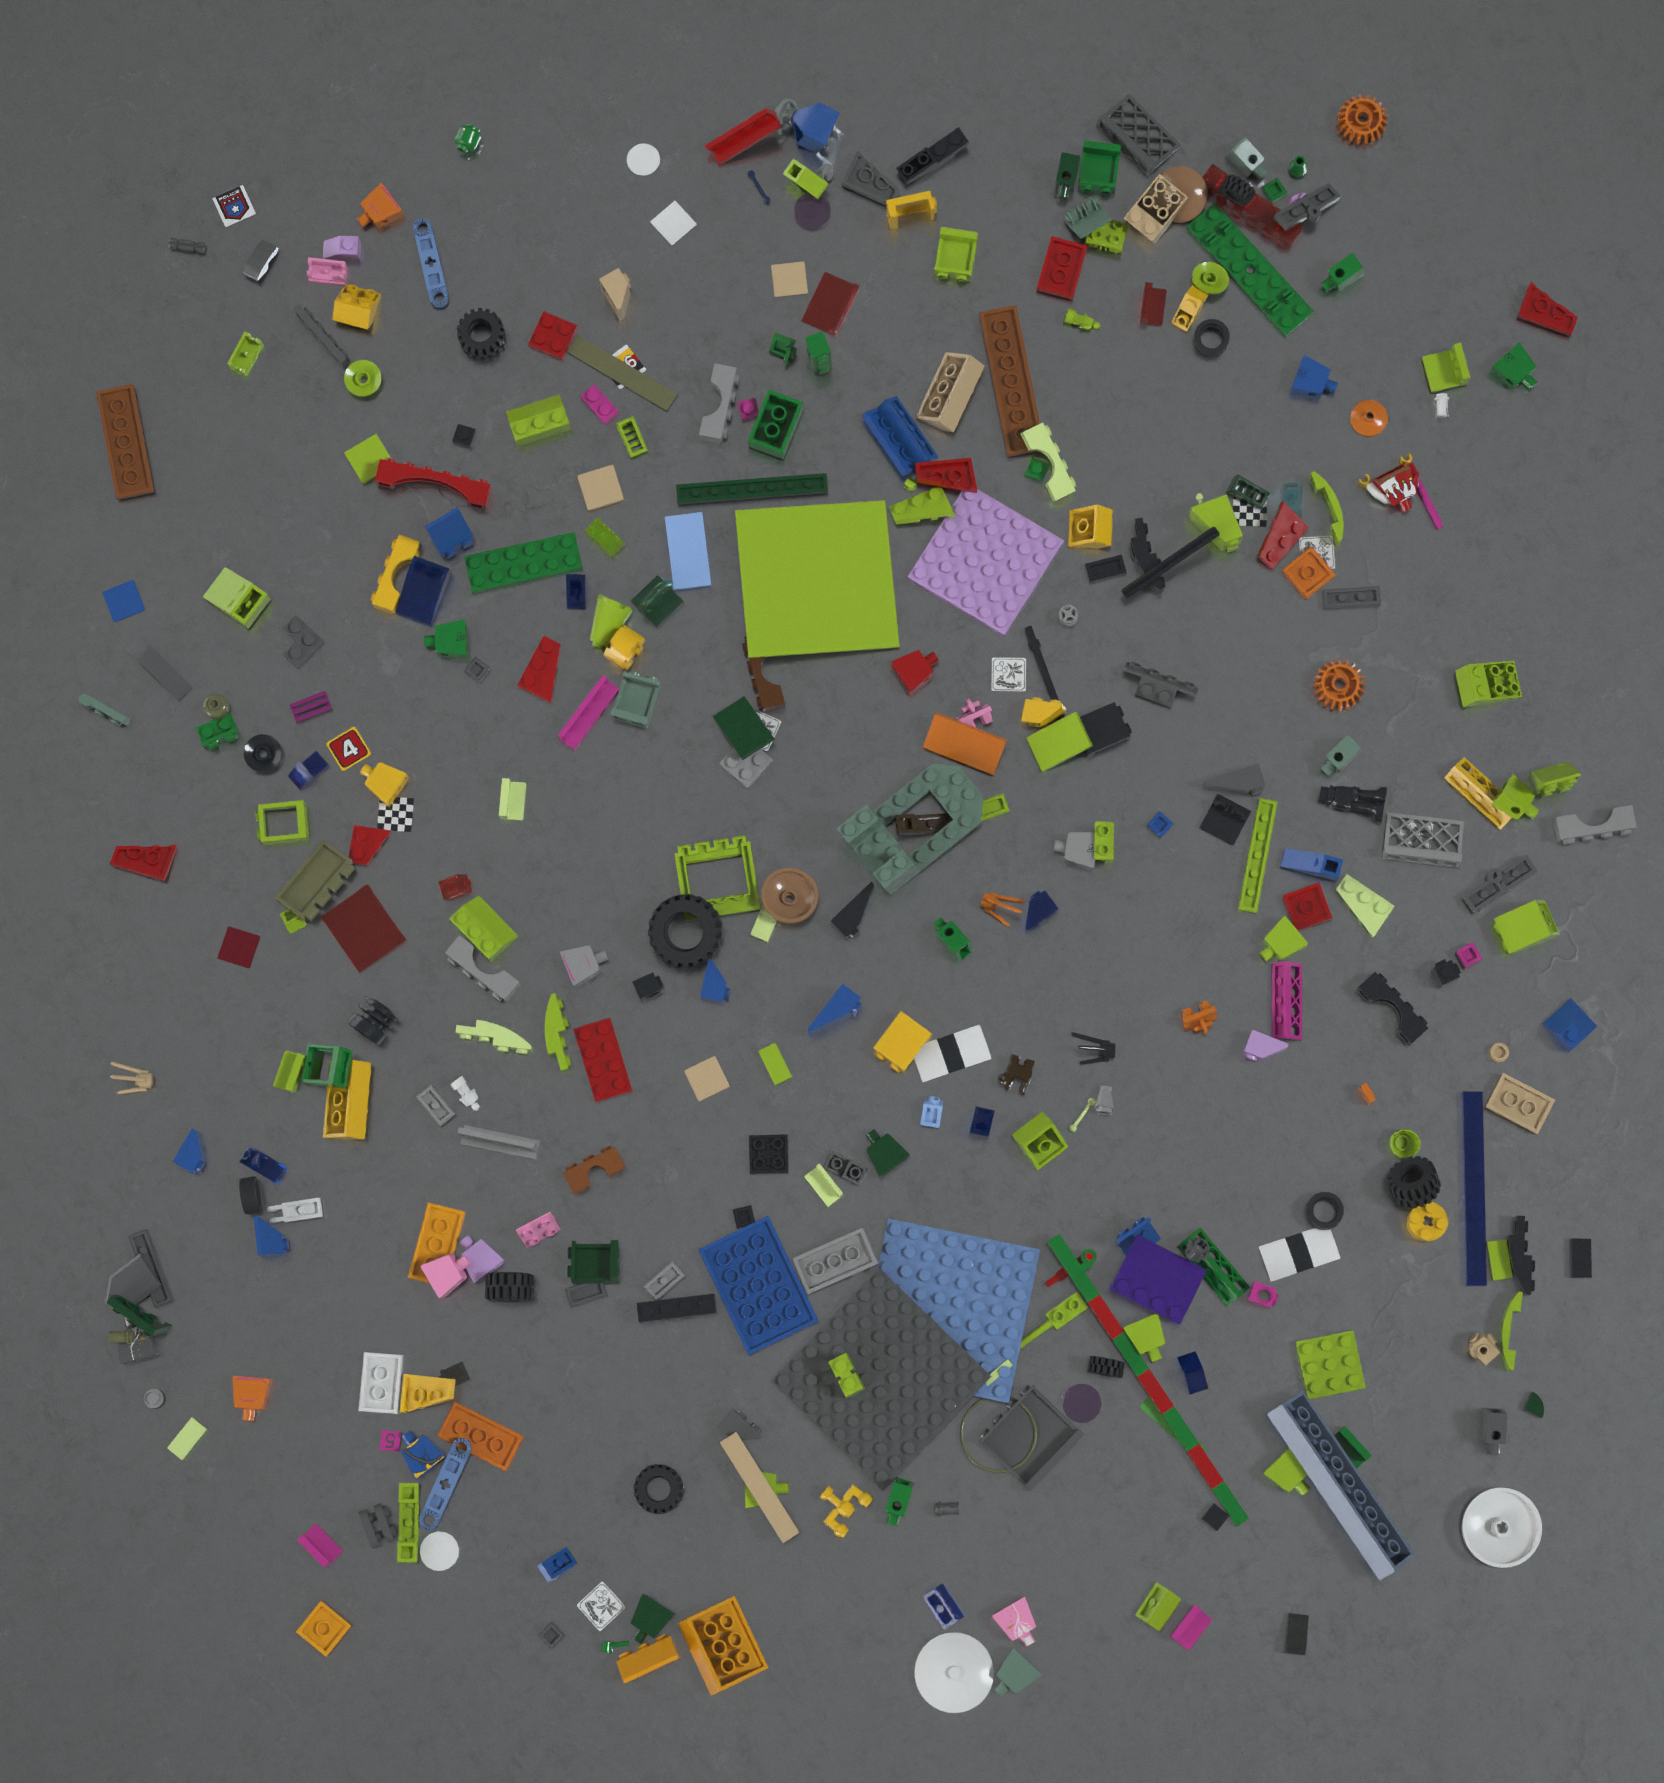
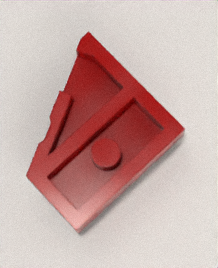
(365, 843)

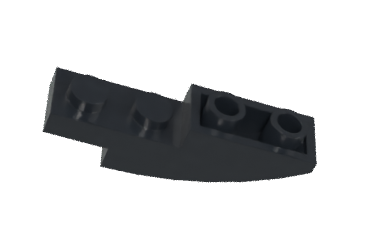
(933, 157)
(1140, 550)
(1521, 1264)

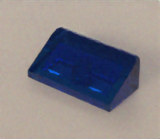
(943, 1606)

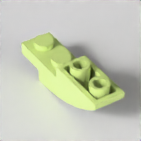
(502, 1037)

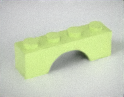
(1039, 440)

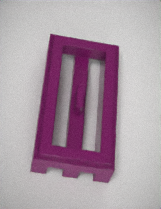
(307, 700)

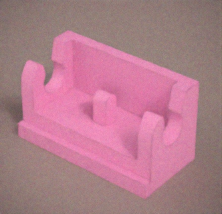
(327, 271)

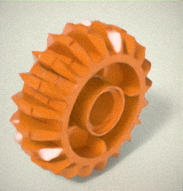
(1362, 108)
(1345, 674)

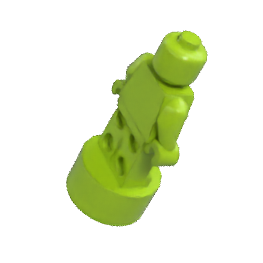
(1082, 320)

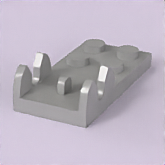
(835, 1261)

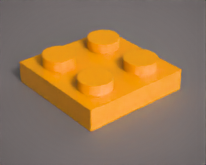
(323, 1628)

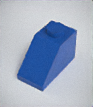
(714, 985)
(191, 1153)

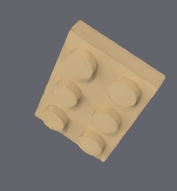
(1520, 1103)

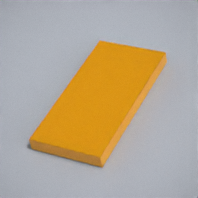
(436, 1238)

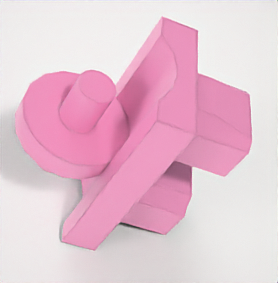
(982, 712)

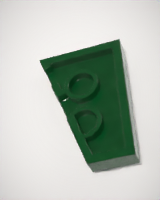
(145, 1321)

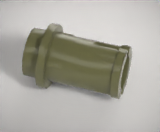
(122, 1337)

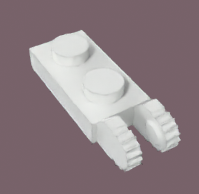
(297, 1210)

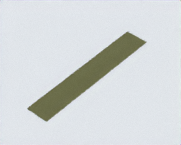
(622, 372)

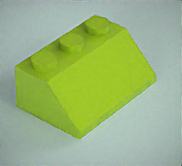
(538, 420)
(483, 928)

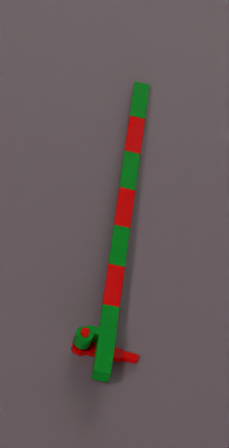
(1076, 1270)

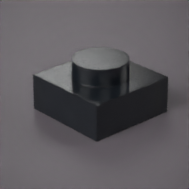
(464, 436)

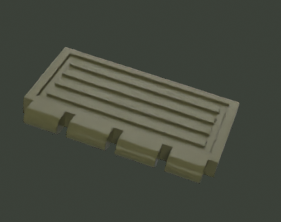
(314, 880)

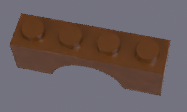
(770, 694)

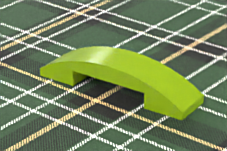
(1320, 485)
(1508, 1356)
(408, 1523)

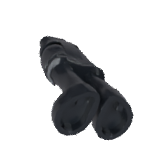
(1346, 799)

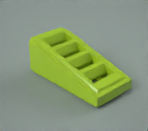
(631, 420)

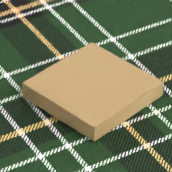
(600, 488)

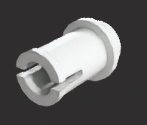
(1442, 405)

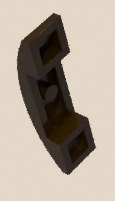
(921, 824)

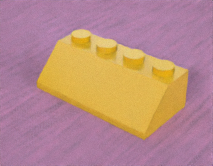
(347, 1107)

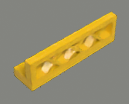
(1477, 793)

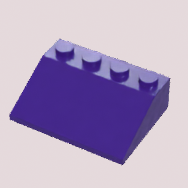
(1158, 1279)

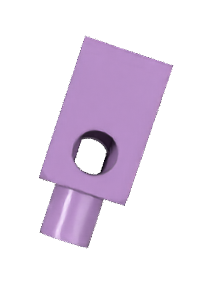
(482, 1258)

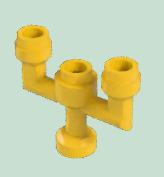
(844, 1507)

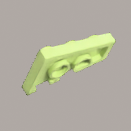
(1364, 903)

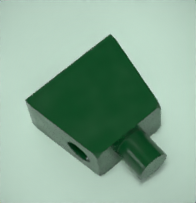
(1067, 167)
(885, 1152)
(649, 1618)

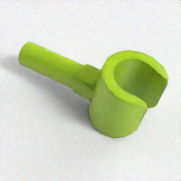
(910, 484)

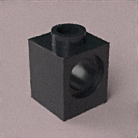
(648, 986)

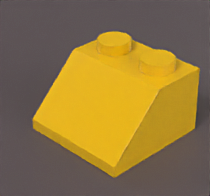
(1090, 527)

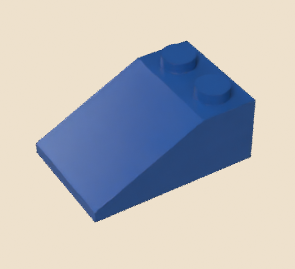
(450, 533)
(838, 1009)

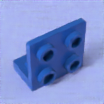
(1141, 1227)

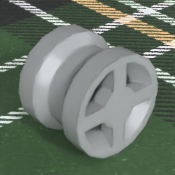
(1066, 612)

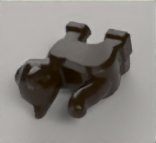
(1020, 1072)

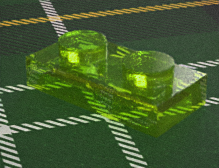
(604, 537)

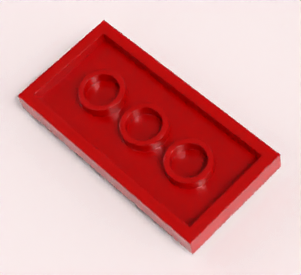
(602, 1060)

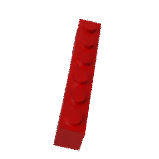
(393, 473)

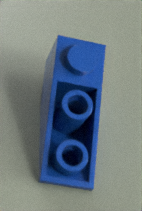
(1312, 863)

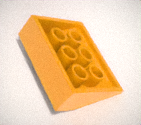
(722, 1645)

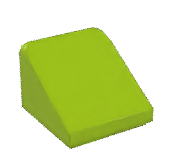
(292, 922)

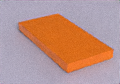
(964, 743)
(488, 1438)

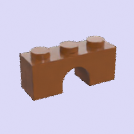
(578, 1175)

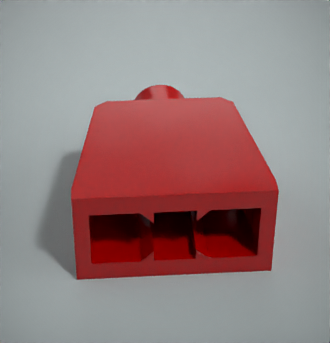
(914, 669)

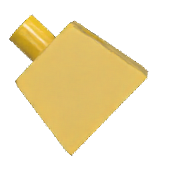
(384, 781)

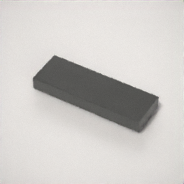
(1351, 597)

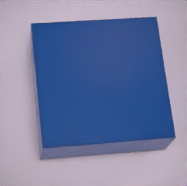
(1160, 824)

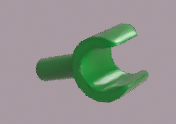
(607, 1646)

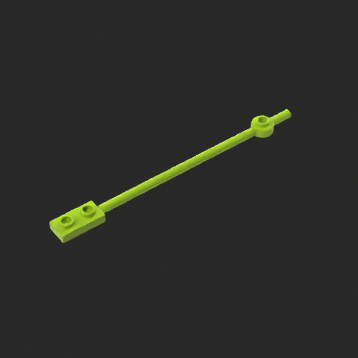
(1058, 1317)

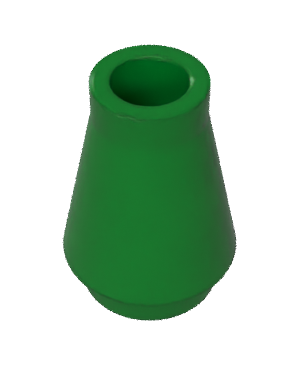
(1298, 166)

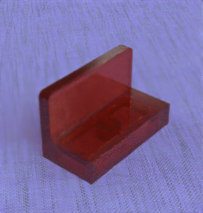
(1153, 305)

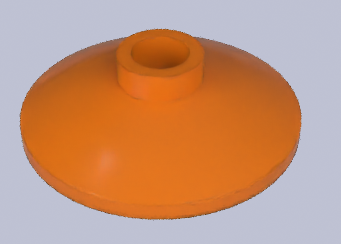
(1366, 426)

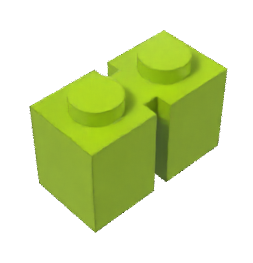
(849, 1383)

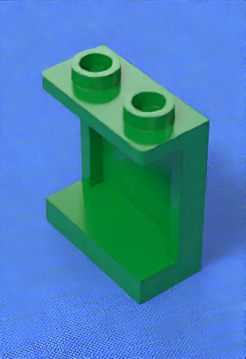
(1099, 167)

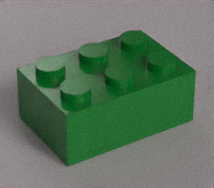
(775, 424)

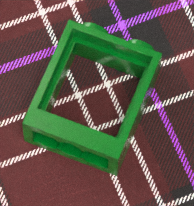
(338, 1069)

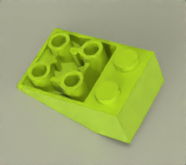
(237, 597)
(1488, 683)
(1553, 778)

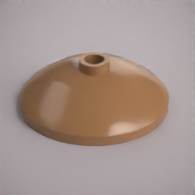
(1193, 186)
(789, 884)

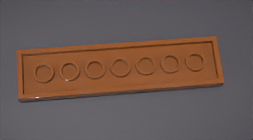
(1010, 376)

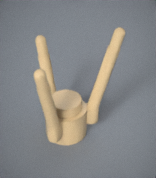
(142, 1079)

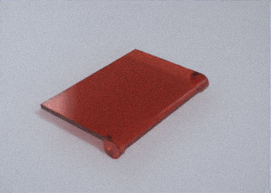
(830, 303)

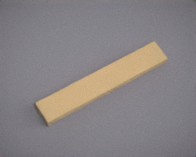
(759, 1487)

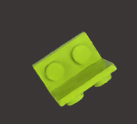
(1446, 369)

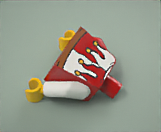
(1395, 485)

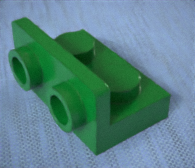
(217, 732)

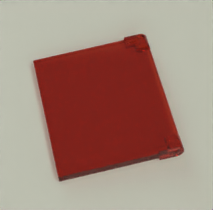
(363, 928)

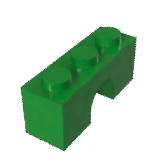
(818, 353)

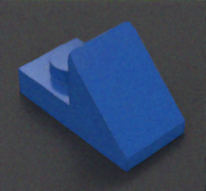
(557, 1564)

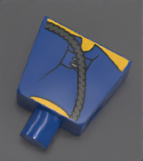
(421, 1454)

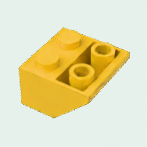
(356, 306)

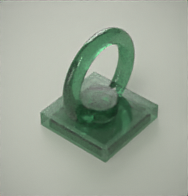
(657, 601)

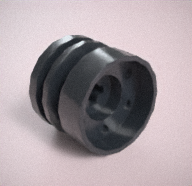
(372, 1020)

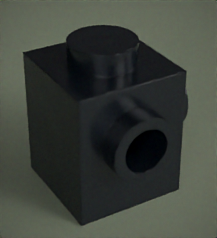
(1446, 972)

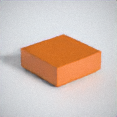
(1367, 1093)

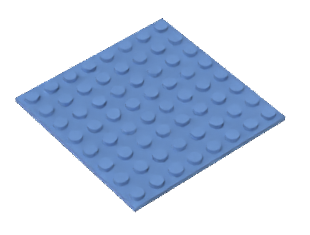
(969, 1288)

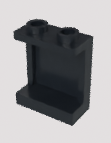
(1105, 727)

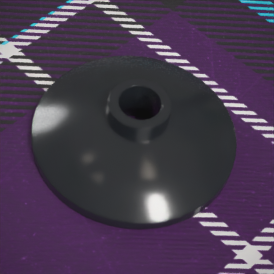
(256, 746)

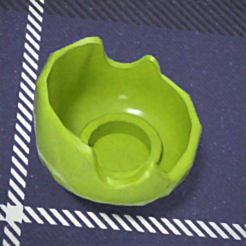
(1405, 1143)

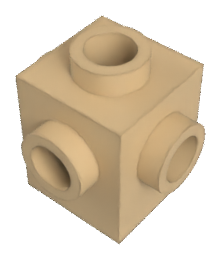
(1483, 1347)

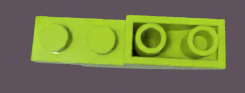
(554, 1026)

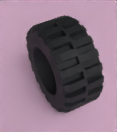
(659, 930)

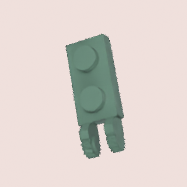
(103, 709)

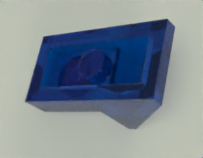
(307, 771)

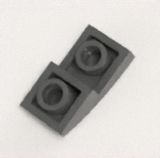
(259, 259)
(844, 1168)

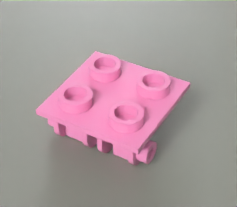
(538, 1229)

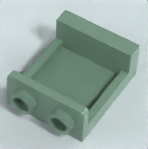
(636, 699)

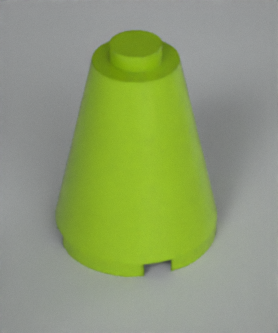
(607, 620)

